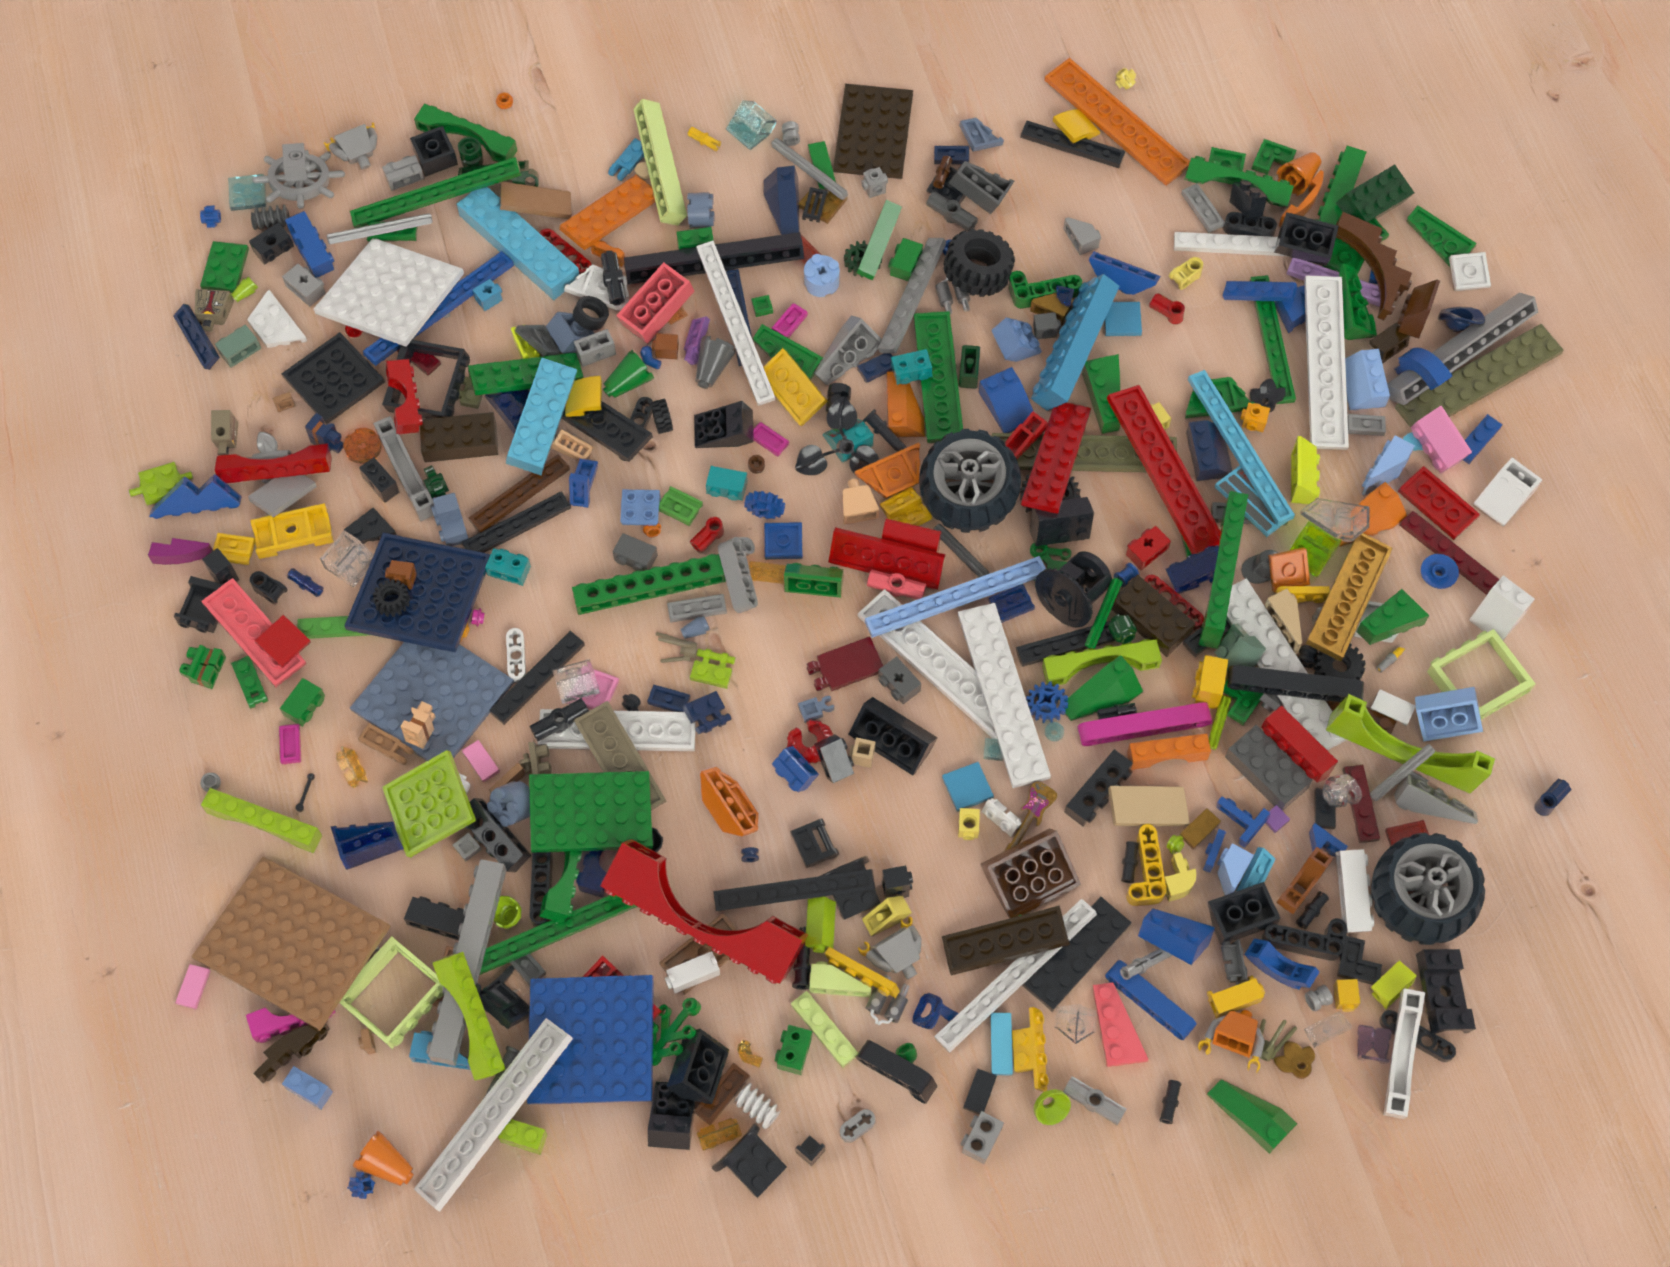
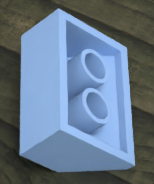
(1366, 380)
(1448, 714)

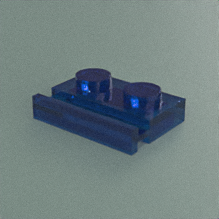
(1012, 603)

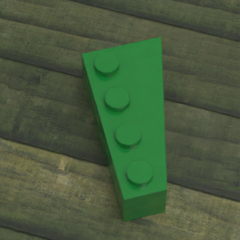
(1102, 379)

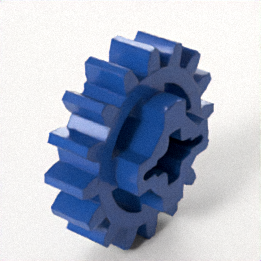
(764, 504)
(1045, 709)

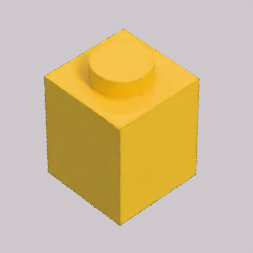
(1346, 994)

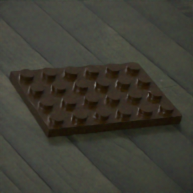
(873, 130)

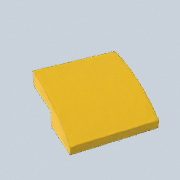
(1075, 125)
(584, 396)
(906, 508)

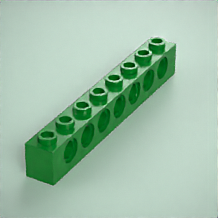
(642, 591)

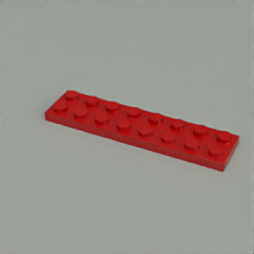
(1056, 457)

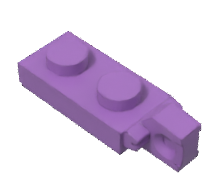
(696, 332)

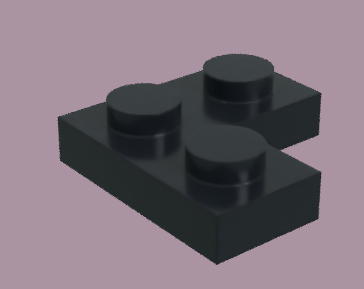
(1353, 967)

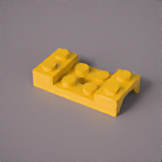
(311, 527)

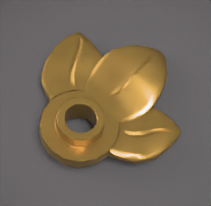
(1294, 1057)

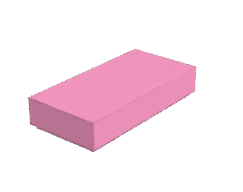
(480, 761)
(193, 986)

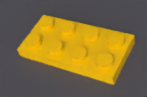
(793, 387)

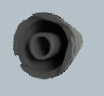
(712, 360)

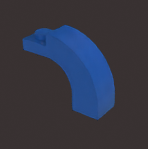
(1426, 365)
(1279, 967)

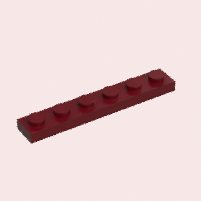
(1440, 544)

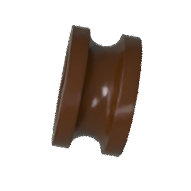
(756, 458)

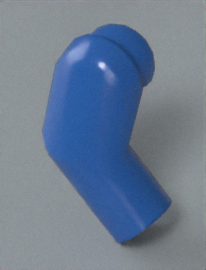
(648, 359)

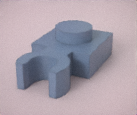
(812, 709)

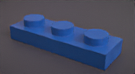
(1481, 436)

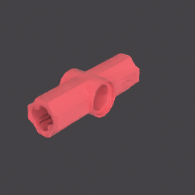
(885, 581)

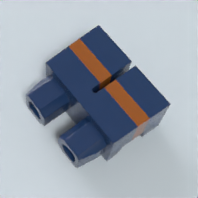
(324, 434)

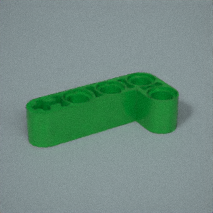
(1046, 287)

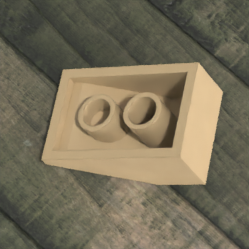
(1285, 613)

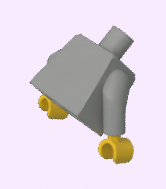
(355, 145)
(896, 951)

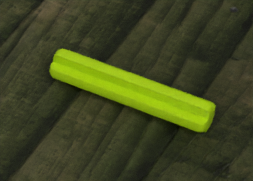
(1219, 721)

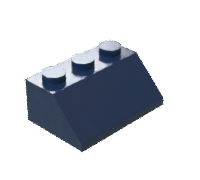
(1208, 451)

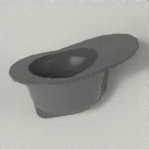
(1257, 568)

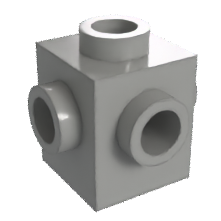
(874, 182)

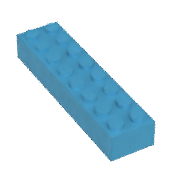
(1074, 342)

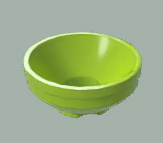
(1054, 1111)

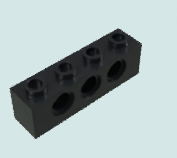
(1113, 763)
(516, 854)

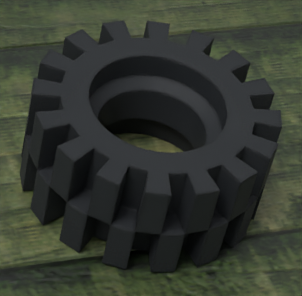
(661, 416)
(388, 589)

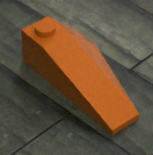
(1385, 510)

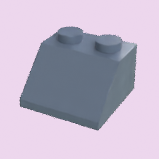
(565, 331)

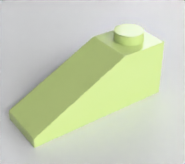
(833, 981)

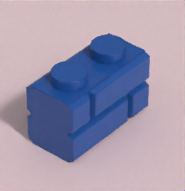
(794, 769)

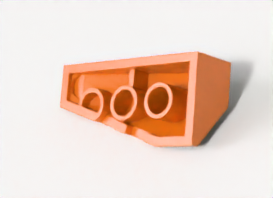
(903, 410)

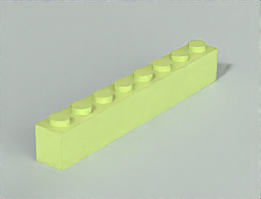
(660, 162)

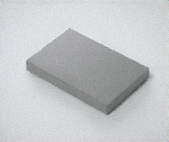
(281, 493)

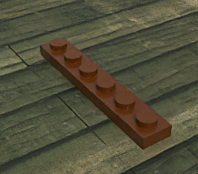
(518, 494)

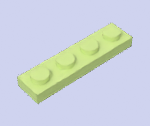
(824, 1029)

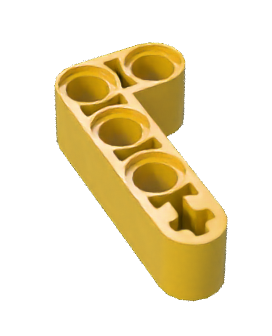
(1147, 864)

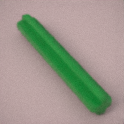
(1103, 613)

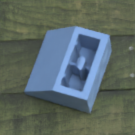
(1016, 340)

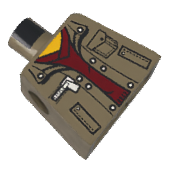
(212, 307)
(224, 430)

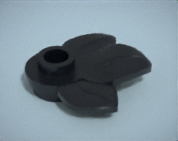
(1267, 393)

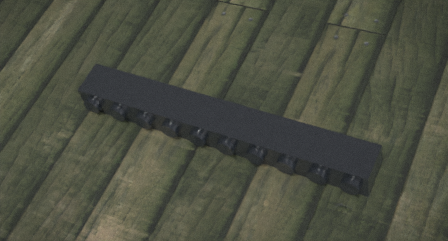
(732, 254)

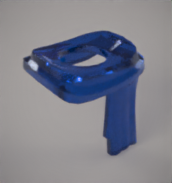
(937, 1009)

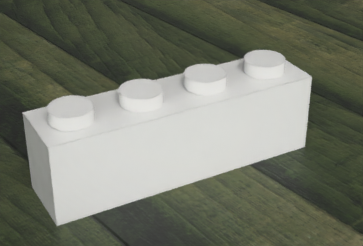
(1353, 890)

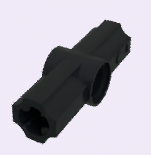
(613, 278)
(548, 725)

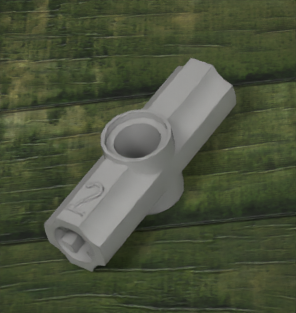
(1107, 1108)

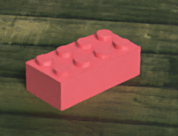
(655, 303)

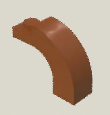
(1305, 880)

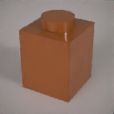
(666, 346)

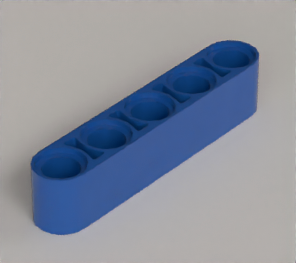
(1152, 1001)

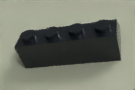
(894, 735)

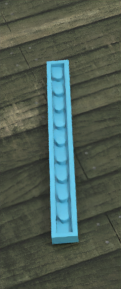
(1241, 447)

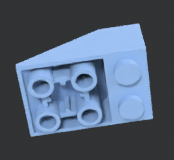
(1388, 464)

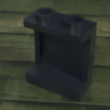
(193, 612)

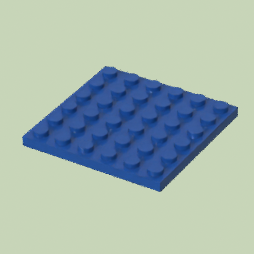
(610, 1042)

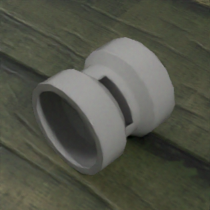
(790, 131)
(1318, 998)

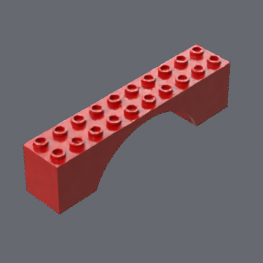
(642, 881)

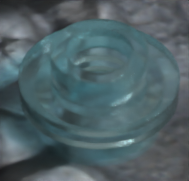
(1054, 726)

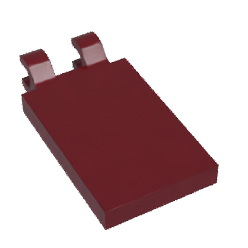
(846, 665)

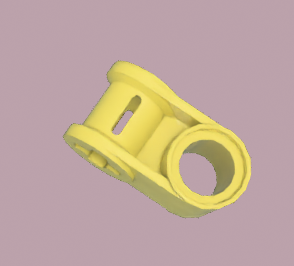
(1185, 275)

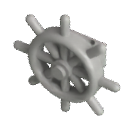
(298, 169)

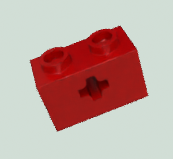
(1148, 547)

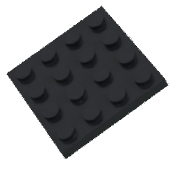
(333, 378)

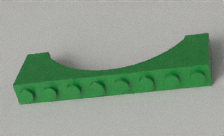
(1223, 577)

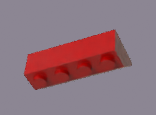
(1299, 744)

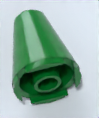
(627, 376)

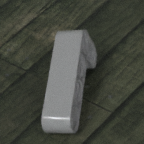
(737, 572)

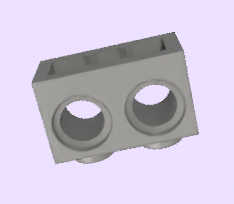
(986, 1139)

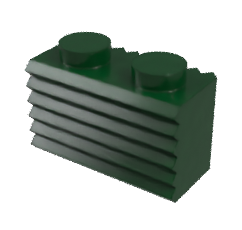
(969, 366)

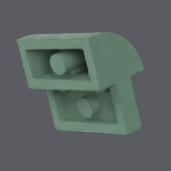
(1240, 648)

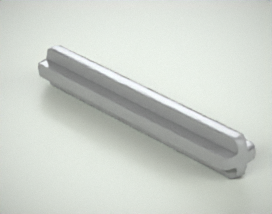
(1402, 772)

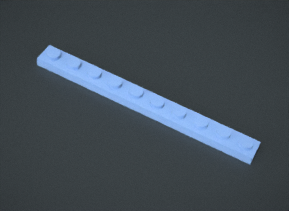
(954, 597)

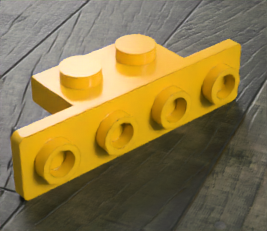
(1029, 1049)

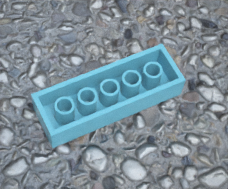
(541, 416)

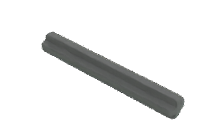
(961, 551)

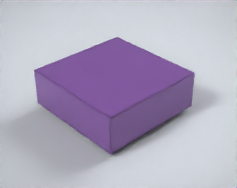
(1277, 819)

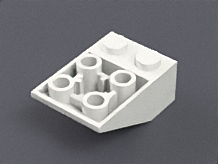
(1508, 491)

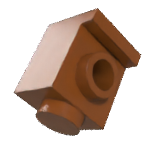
(401, 571)

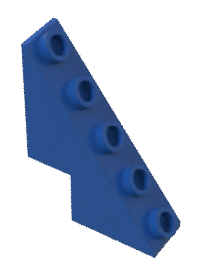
(187, 498)

